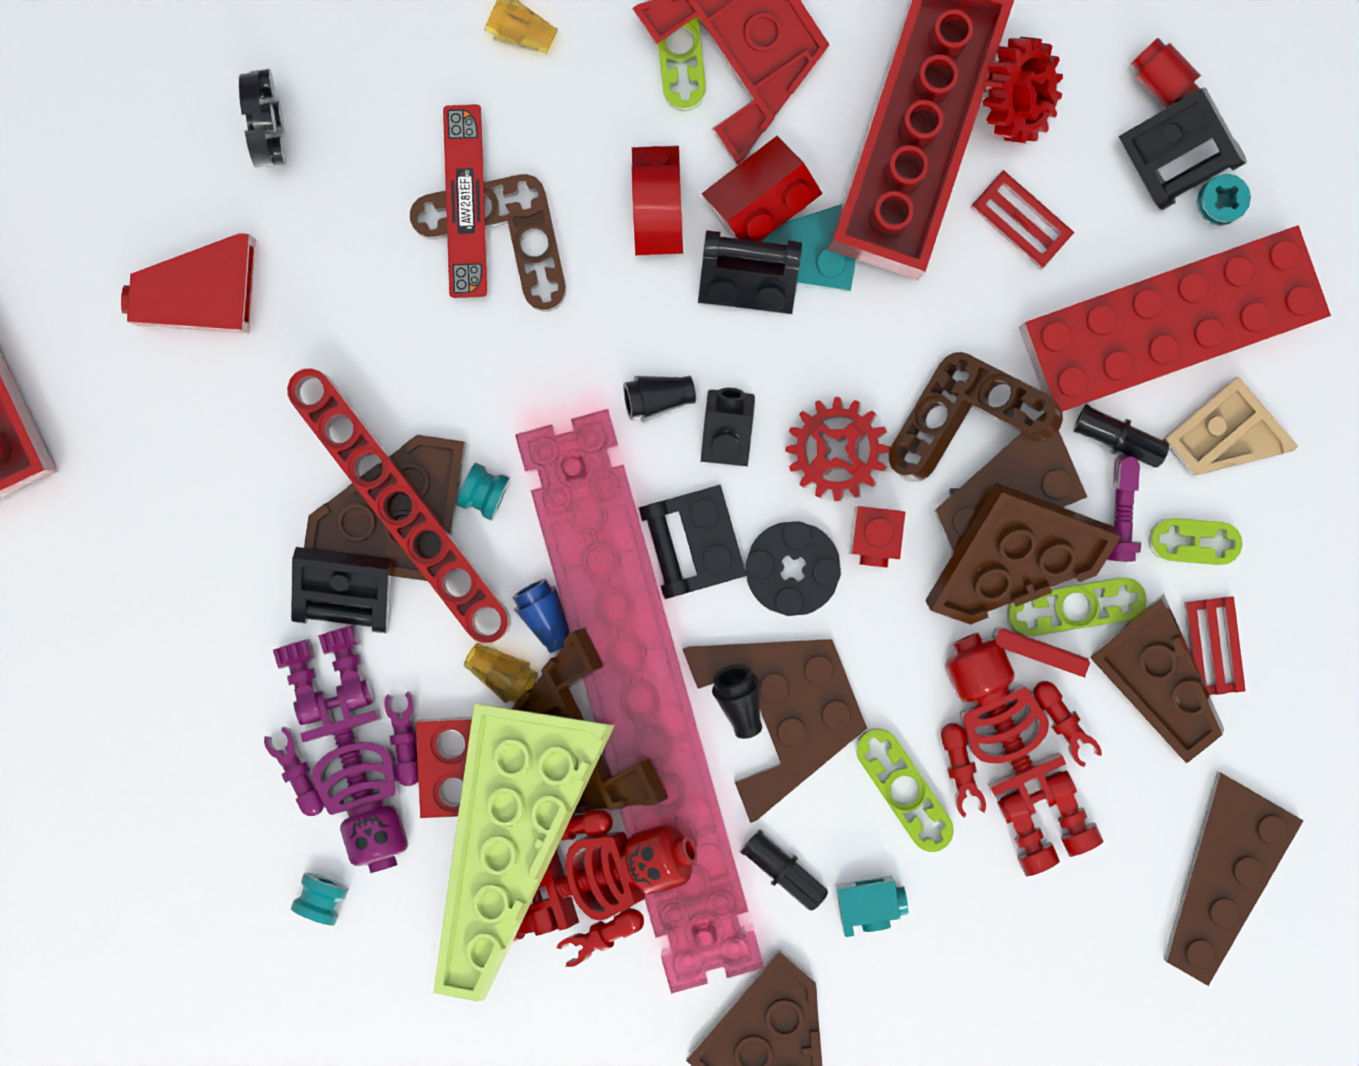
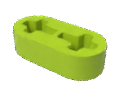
(1195, 529)

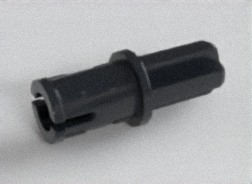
(1121, 436)
(785, 871)

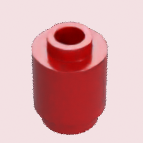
(1165, 73)

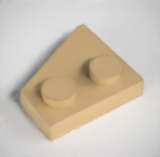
(1228, 432)

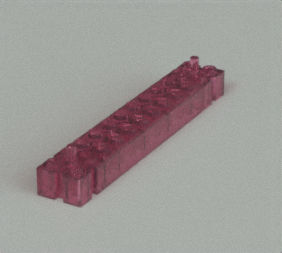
(614, 595)

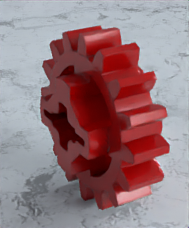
(1022, 89)
(822, 465)

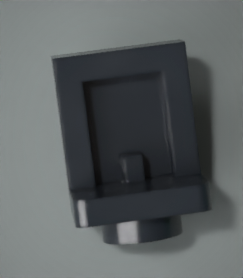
(728, 427)

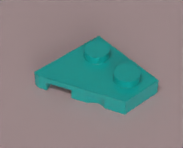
(817, 264)

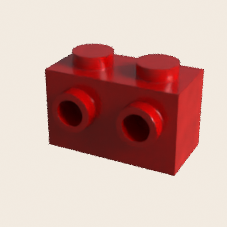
(762, 192)

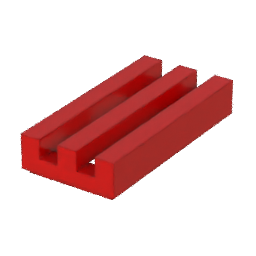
(1012, 235)
(1233, 644)
(1041, 651)

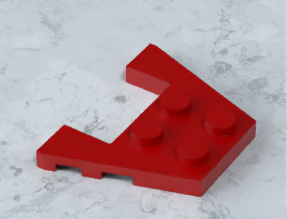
(764, 43)

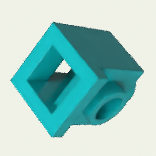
(870, 904)

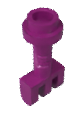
(1126, 482)

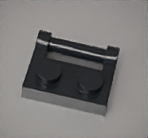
(1174, 134)
(749, 273)
(708, 537)
(344, 580)

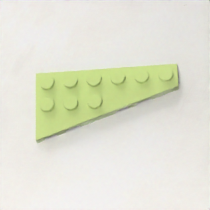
(513, 810)

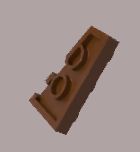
(1025, 465)
(1161, 679)

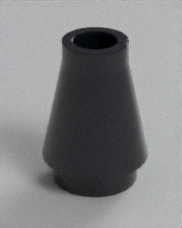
(657, 395)
(738, 697)

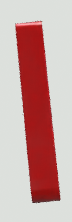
(377, 494)

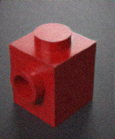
(877, 535)

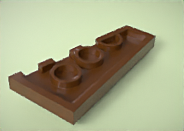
(1233, 863)

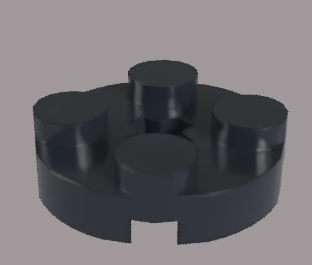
(262, 118)
(797, 541)

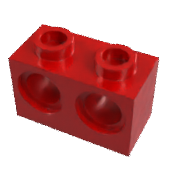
(437, 766)

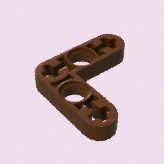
(519, 222)
(969, 394)

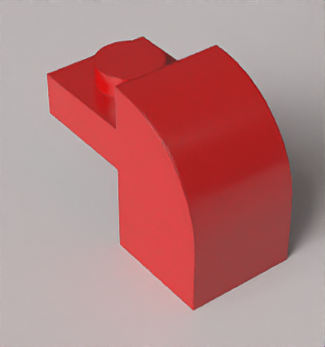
(656, 200)

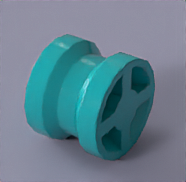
(1215, 205)
(483, 491)
(319, 899)

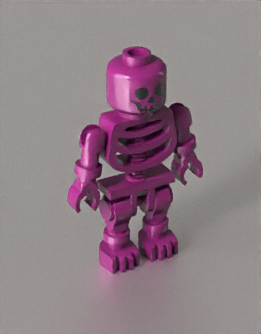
(373, 830)

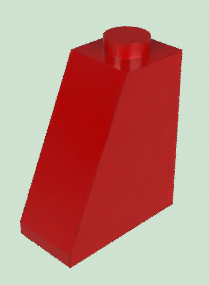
(196, 289)

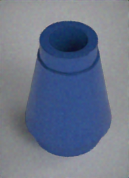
(543, 614)

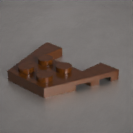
(552, 696)
(802, 704)

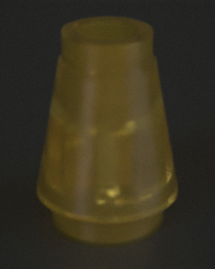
(519, 26)
(501, 672)

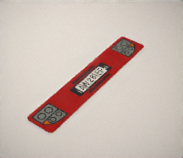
(465, 201)

